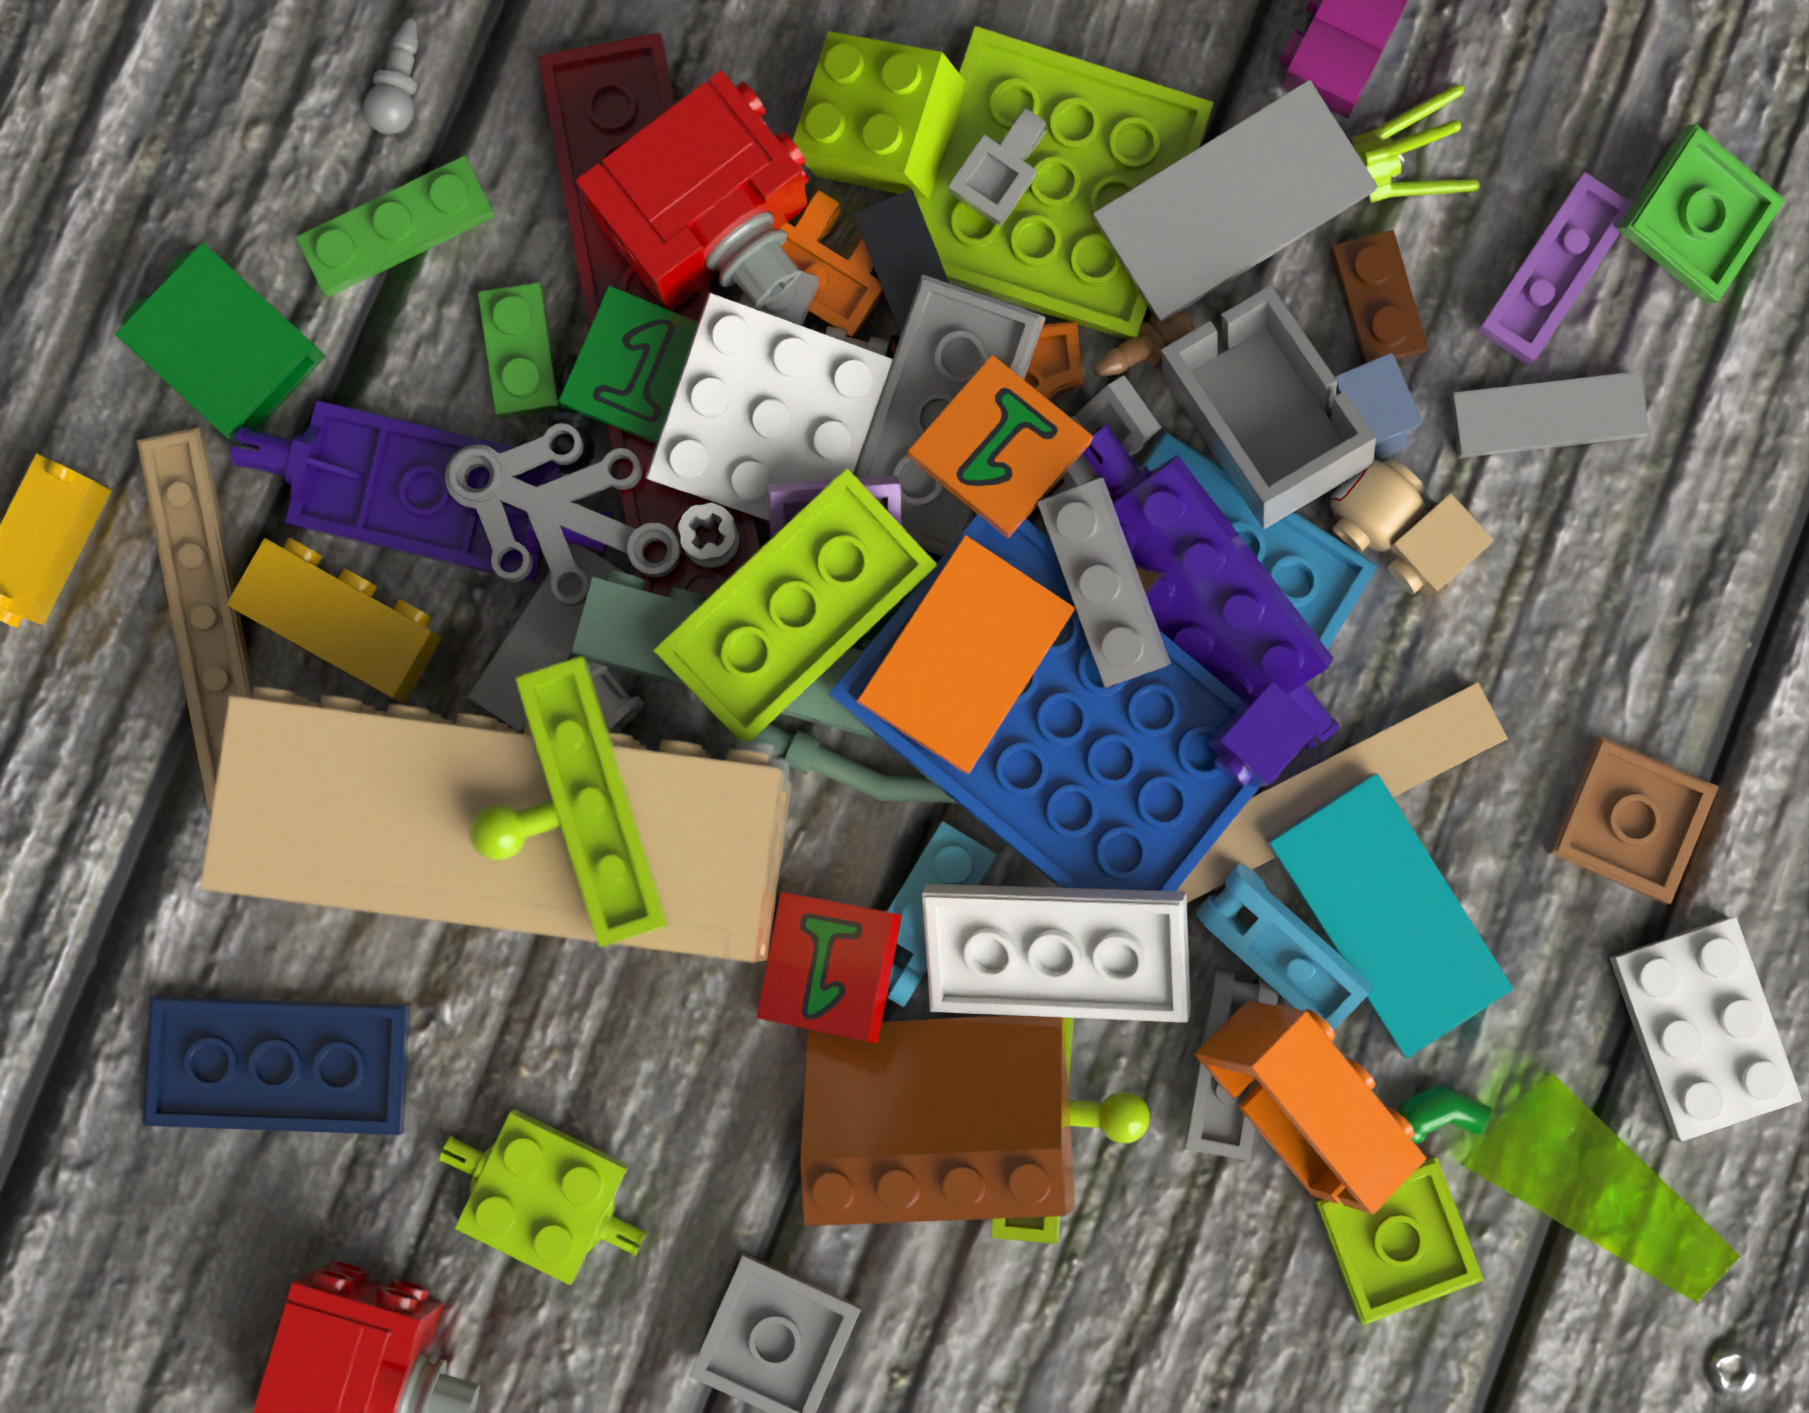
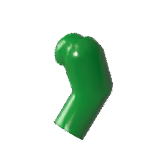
(1440, 1106)

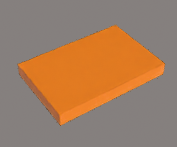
(965, 655)

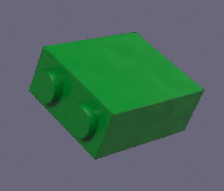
(219, 343)

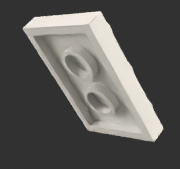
(1705, 1029)

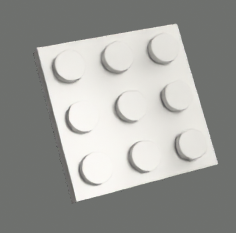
(764, 407)

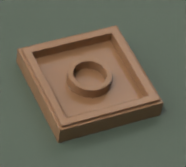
(1633, 820)

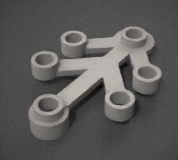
(553, 507)

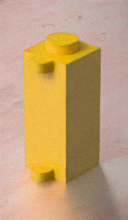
(44, 538)

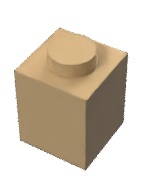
(1436, 548)

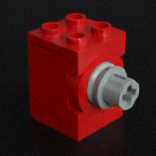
(703, 197)
(359, 1350)

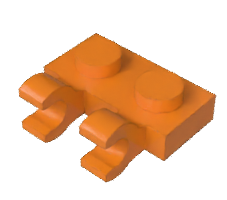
(846, 286)

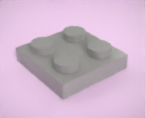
(775, 1339)

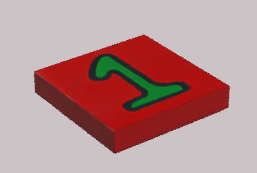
(829, 967)

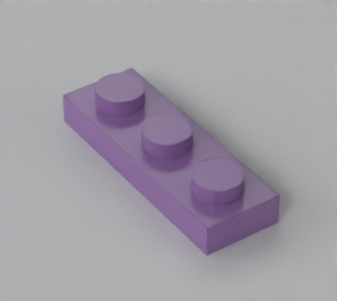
(1556, 269)

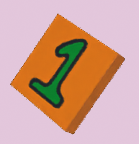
(1000, 446)

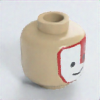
(1377, 506)

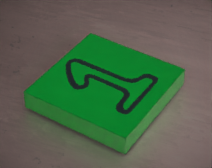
(629, 365)

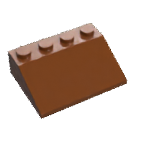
(938, 1122)

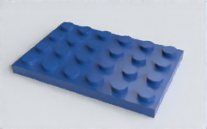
(1082, 774)

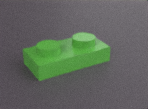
(519, 350)

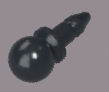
(564, 442)

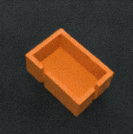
(1313, 1104)

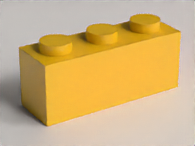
(336, 617)

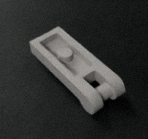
(1214, 1117)

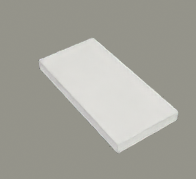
(1057, 952)

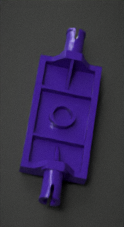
(387, 487)
(1216, 591)

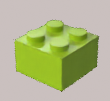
(878, 114)

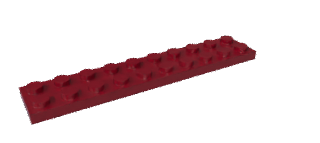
(594, 106)

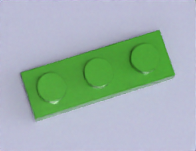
(395, 226)

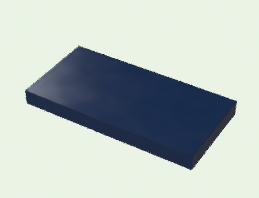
(276, 1065)

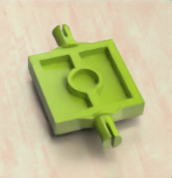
(542, 1196)

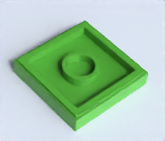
(1701, 214)

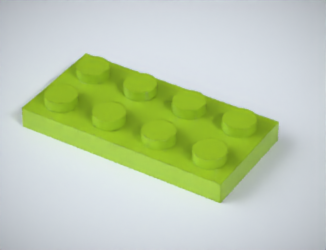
(795, 606)

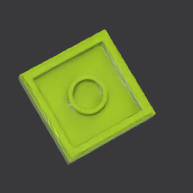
(1404, 1250)

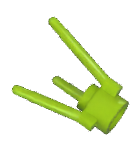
(1382, 154)

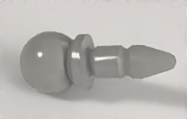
(389, 103)

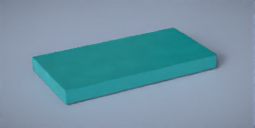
(1390, 914)

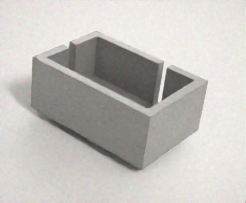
(1268, 407)

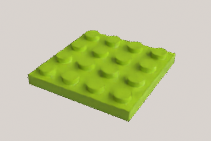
(1098, 144)

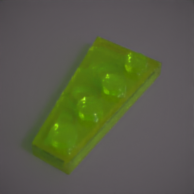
(1586, 1178)

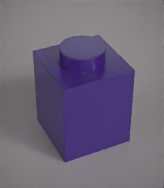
(1262, 736)

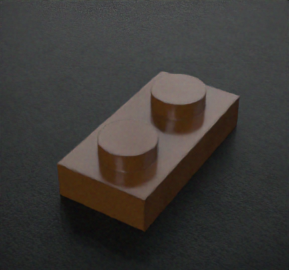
(1378, 297)

